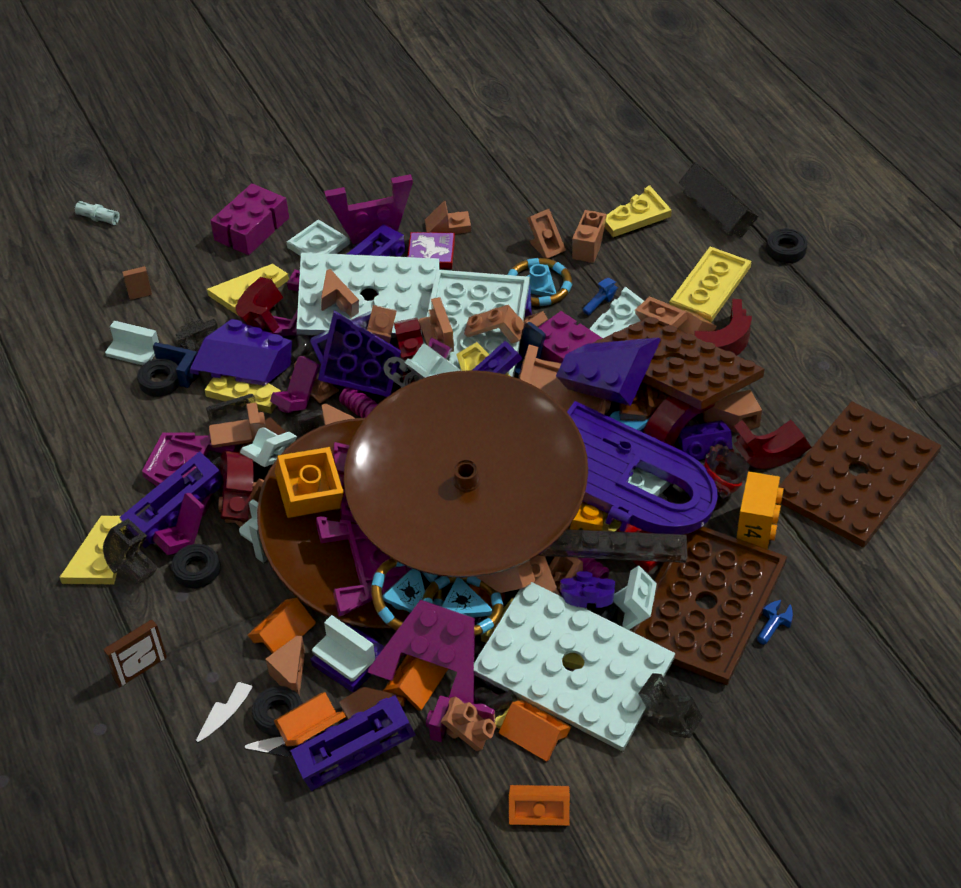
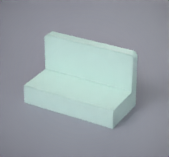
(131, 343)
(344, 649)

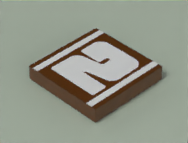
(135, 653)

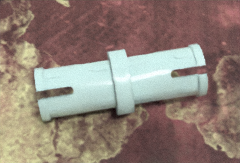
(97, 212)

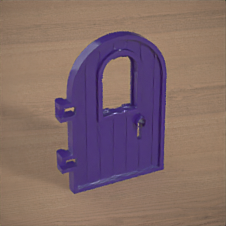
(613, 455)

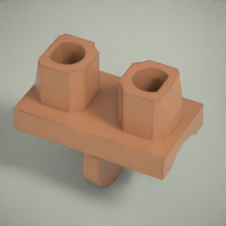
(465, 723)

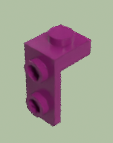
(299, 388)
(186, 529)
(434, 717)

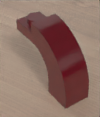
(256, 302)
(735, 335)
(408, 337)
(670, 419)
(773, 448)
(237, 485)

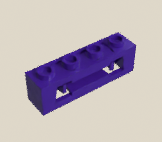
(390, 245)
(168, 496)
(352, 742)

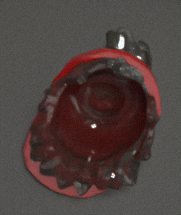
(726, 469)

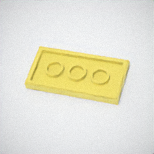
(710, 283)

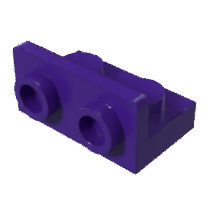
(698, 438)

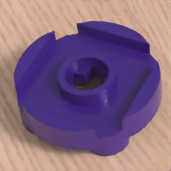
(587, 589)

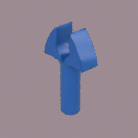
(606, 292)
(774, 620)

